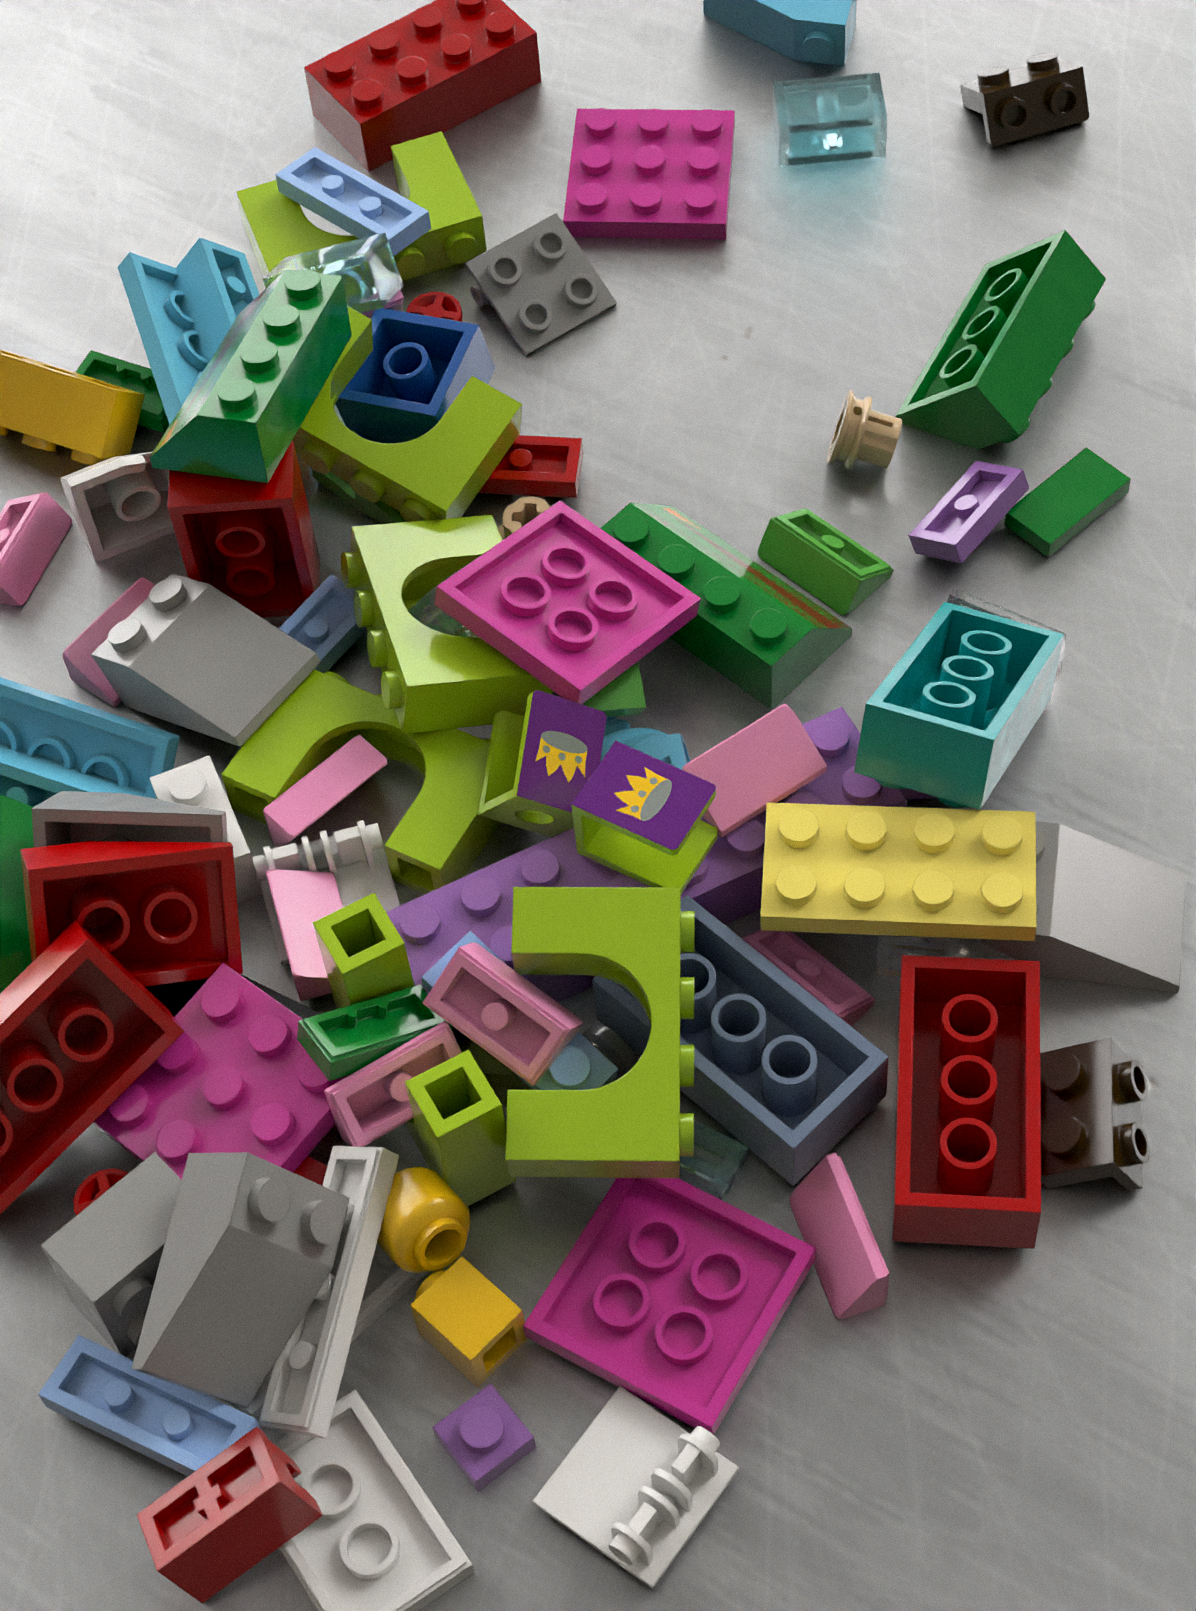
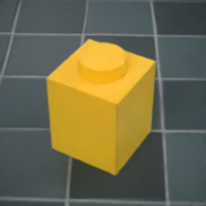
(468, 1320)

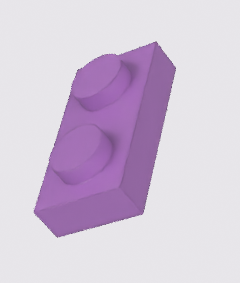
(969, 511)

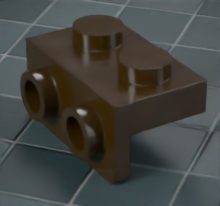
(1028, 99)
(1092, 1115)

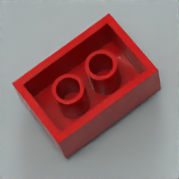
(248, 536)

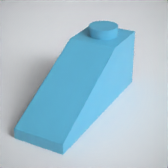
(795, 28)

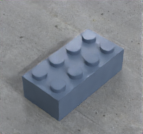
(765, 1051)

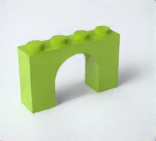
(423, 174)
(420, 477)
(427, 674)
(442, 826)
(453, 1106)
(636, 1121)

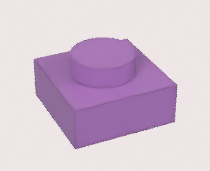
(484, 1437)

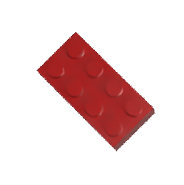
(422, 75)
(69, 1047)
(968, 1102)

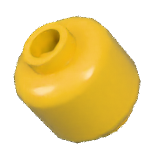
(423, 1222)

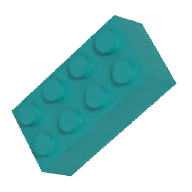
(958, 705)

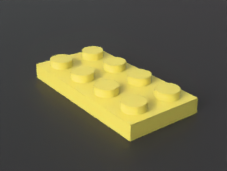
(899, 871)

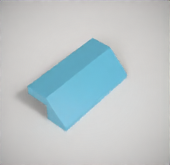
(186, 312)
(69, 746)

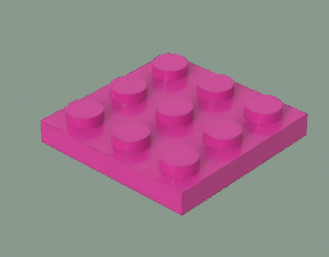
(650, 173)
(567, 602)
(226, 1084)
(671, 1296)

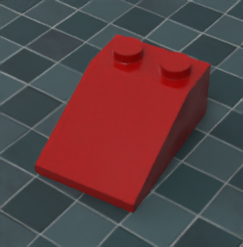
(150, 904)

